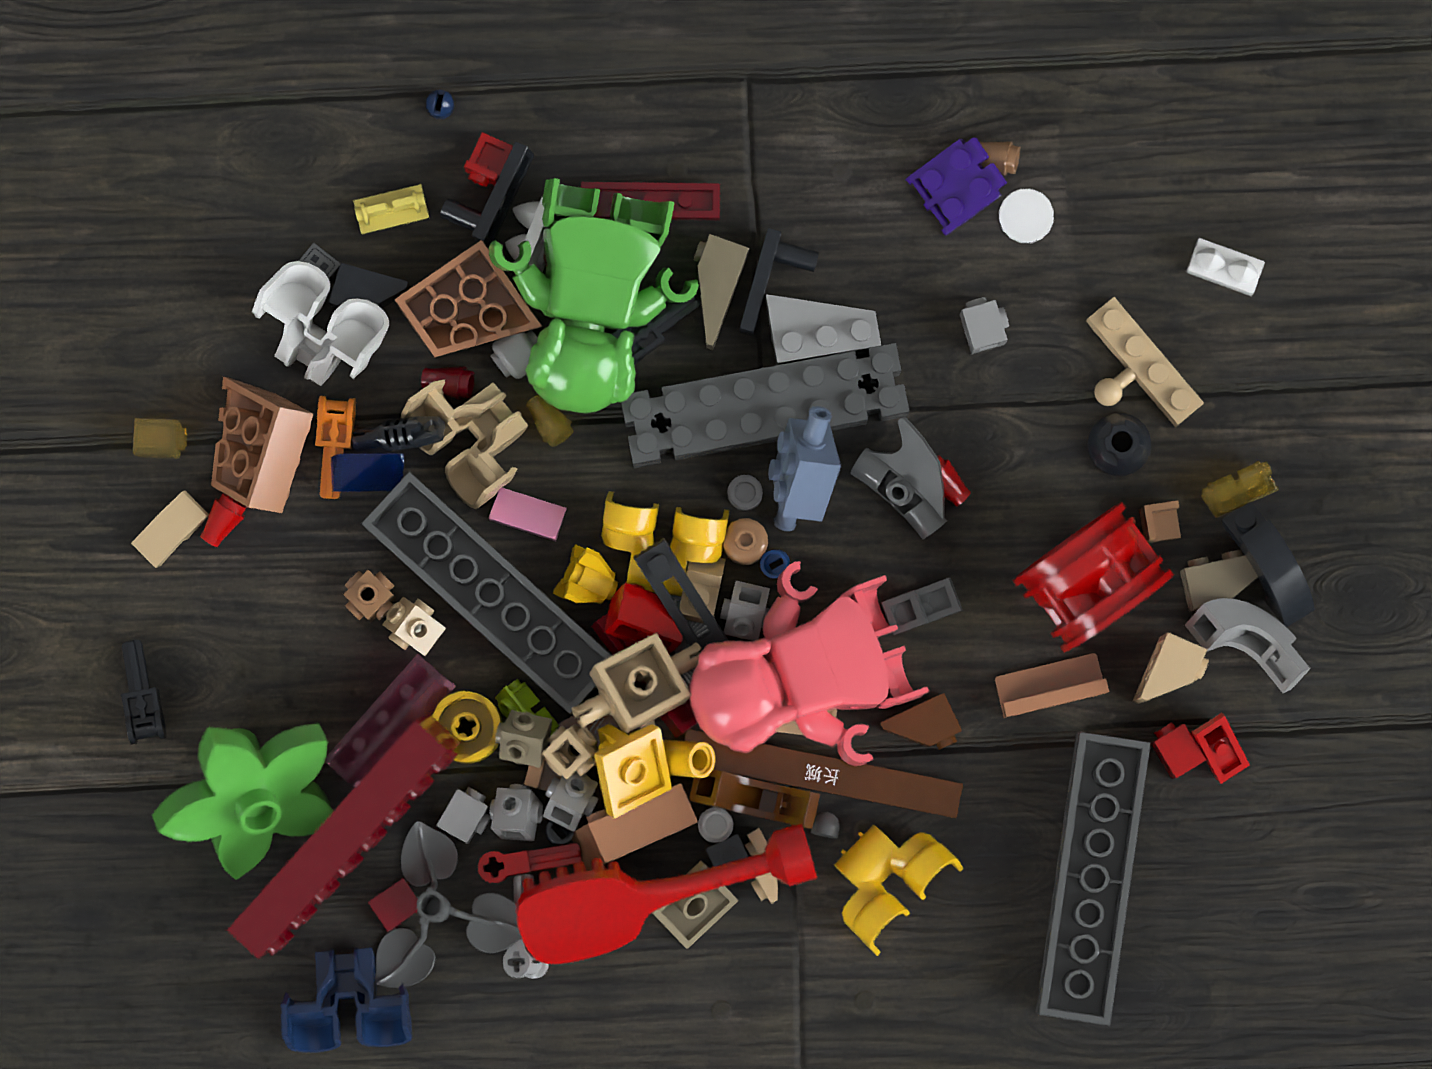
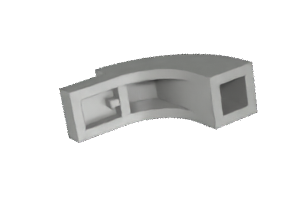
(1253, 631)

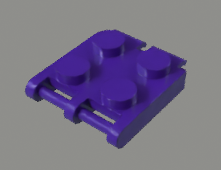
(958, 183)

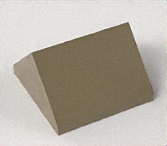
(695, 914)

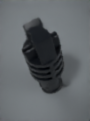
(400, 434)

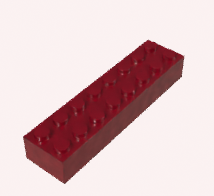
(342, 837)

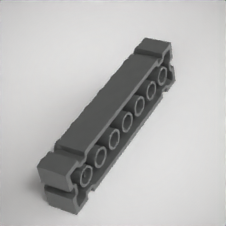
(757, 404)

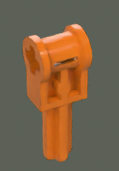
(334, 435)

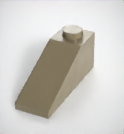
(718, 277)

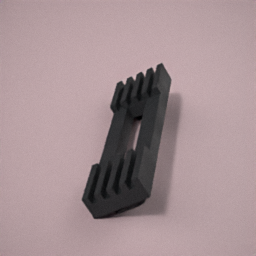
(660, 564)

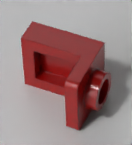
(487, 160)

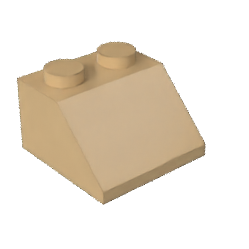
(1171, 666)

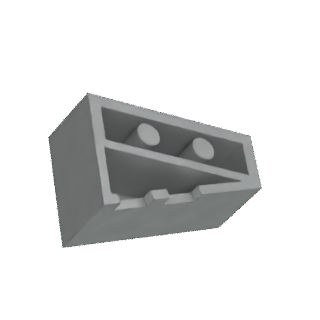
(817, 329)

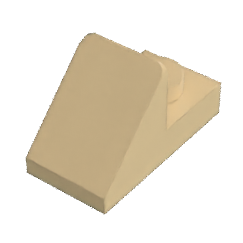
(707, 581)

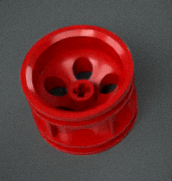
(1094, 576)

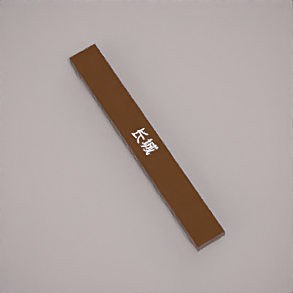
(837, 777)

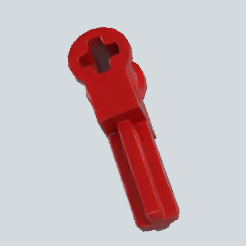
(530, 861)

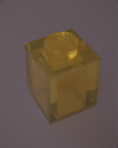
(158, 438)

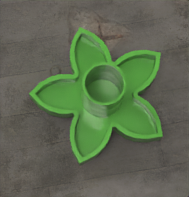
(249, 794)

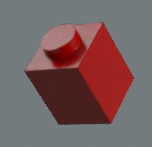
(1177, 749)

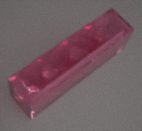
(406, 699)

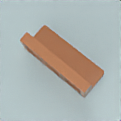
(1050, 685)

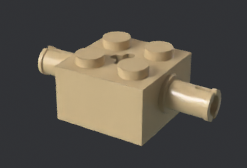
(641, 662)

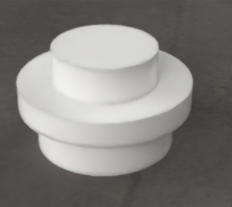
(715, 825)

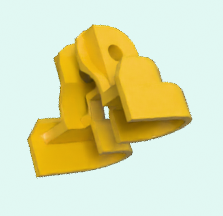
(633, 528)
(872, 862)

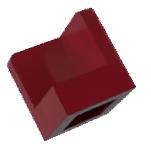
(395, 904)

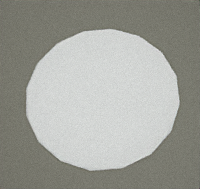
(1026, 215)

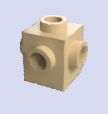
(413, 625)
(560, 756)

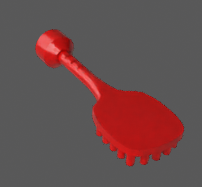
(606, 909)

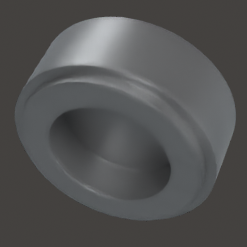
(745, 492)

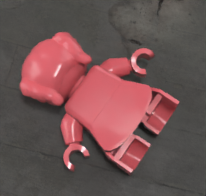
(802, 672)

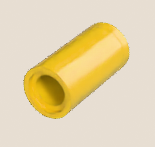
(689, 758)

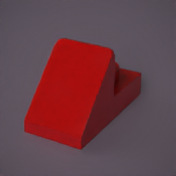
(1220, 748)

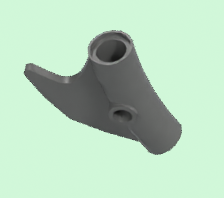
(907, 479)

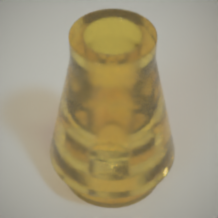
(550, 422)

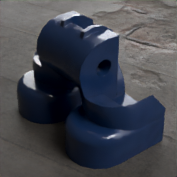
(315, 1024)

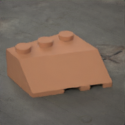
(258, 446)

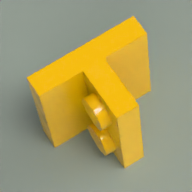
(631, 767)

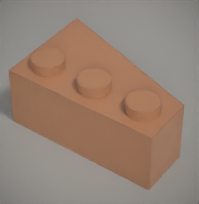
(637, 828)

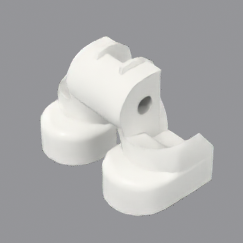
(352, 334)

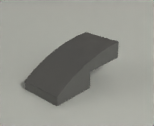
(922, 606)

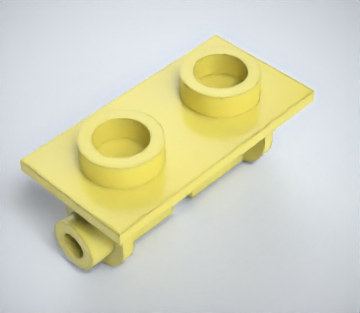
(391, 209)

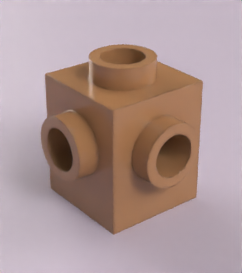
(372, 609)

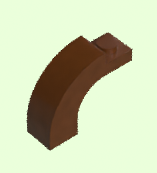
(756, 798)

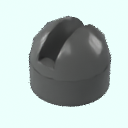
(826, 825)

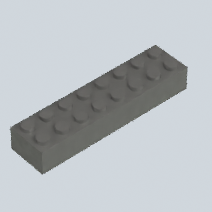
(487, 591)
(1092, 878)

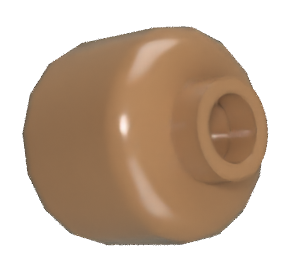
(745, 541)

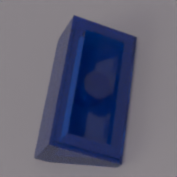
(366, 472)

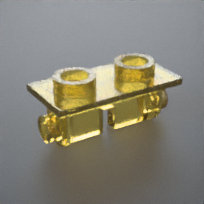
(1227, 495)

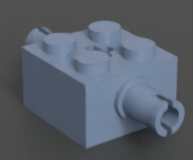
(804, 469)

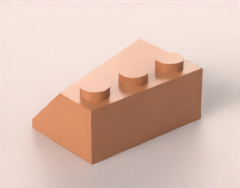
(465, 304)

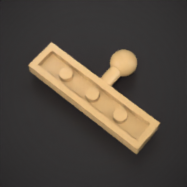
(1142, 363)

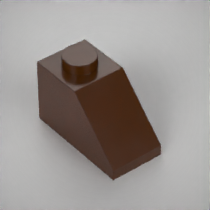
(925, 723)

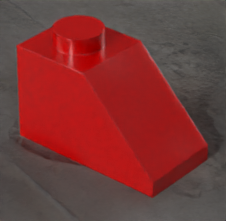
(640, 614)

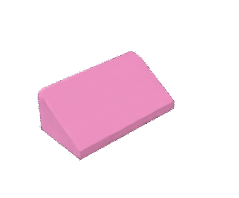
(527, 514)

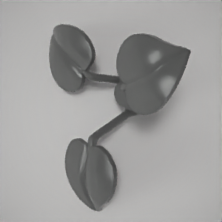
(424, 859)

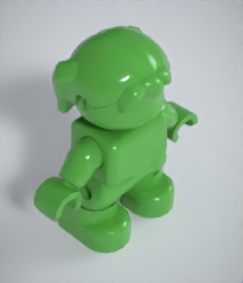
(592, 287)

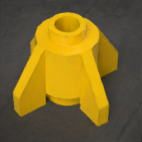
(586, 578)

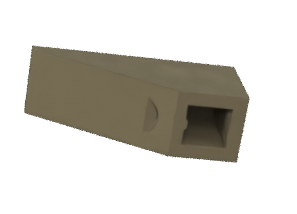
(1217, 579)

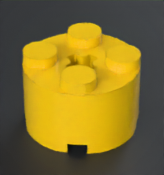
(473, 708)

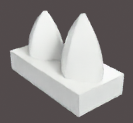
(530, 216)
(1225, 267)

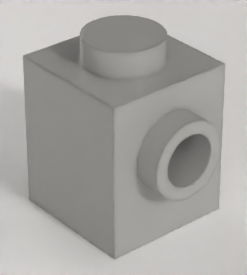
(984, 324)
(465, 815)

